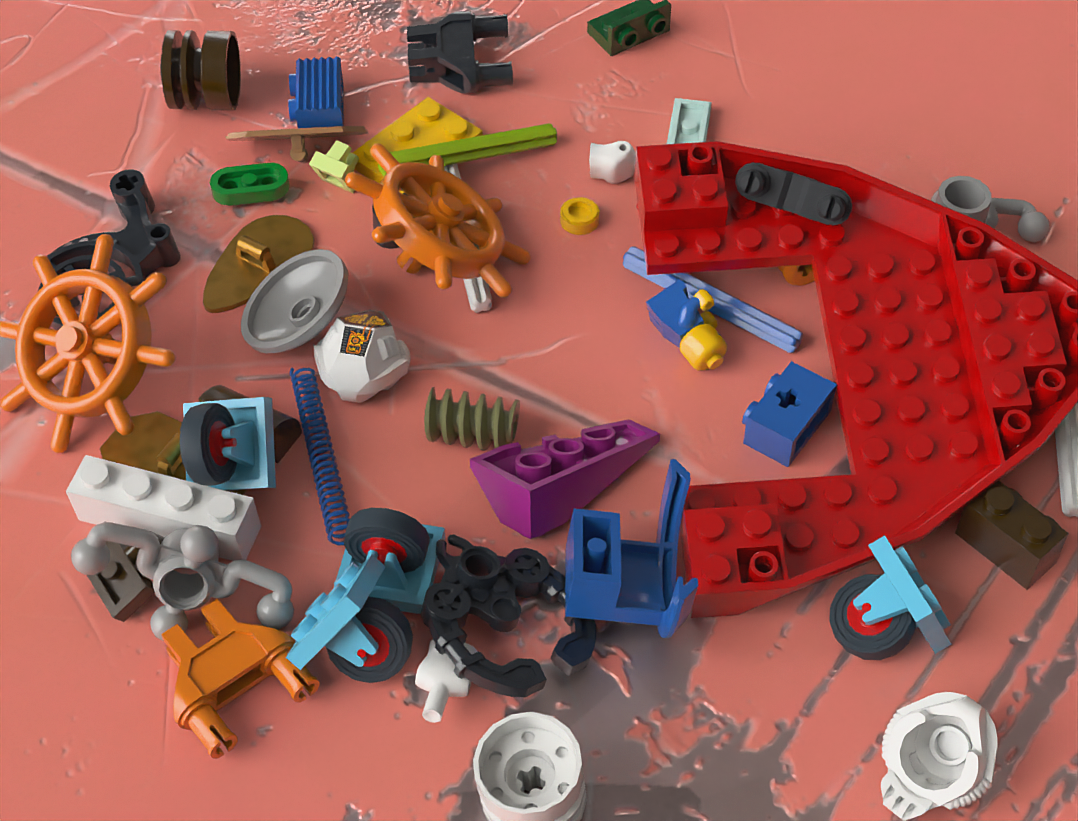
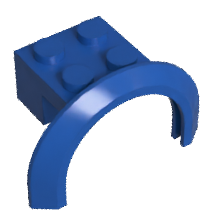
(627, 577)

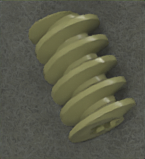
(470, 421)

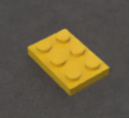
(421, 126)

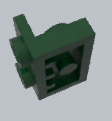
(630, 25)

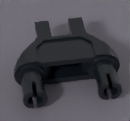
(449, 52)

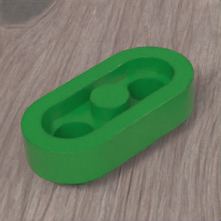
(249, 184)

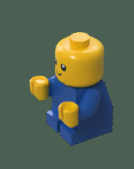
(686, 328)

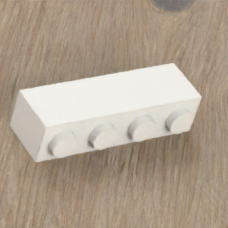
(162, 504)

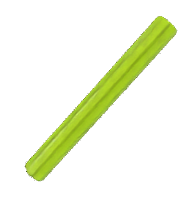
(481, 146)

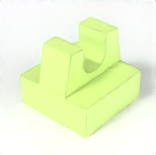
(335, 164)

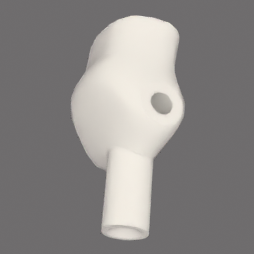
(612, 161)
(438, 678)

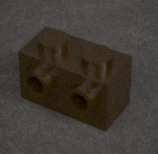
(1012, 534)

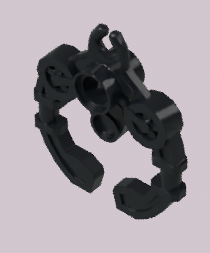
(488, 587)

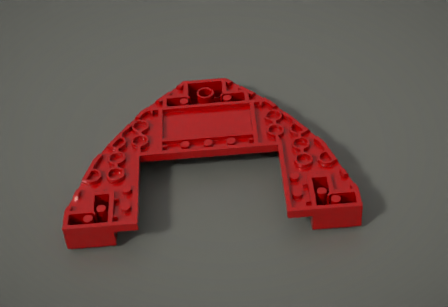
(941, 350)

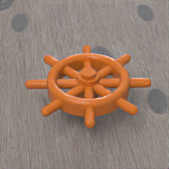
(437, 221)
(84, 343)

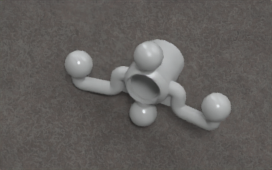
(974, 200)
(191, 549)

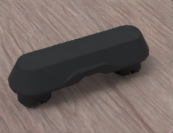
(793, 193)

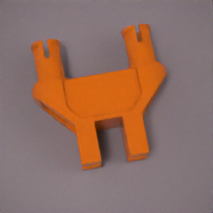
(225, 669)

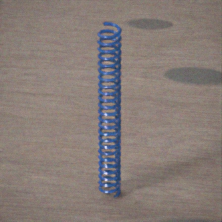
(311, 452)

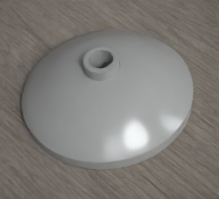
(295, 302)

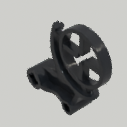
(139, 245)

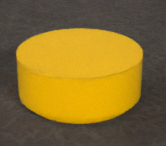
(579, 216)

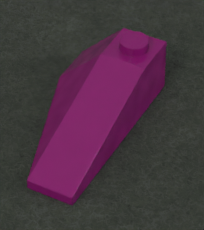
(543, 483)

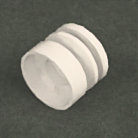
(524, 754)

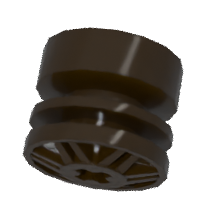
(195, 70)

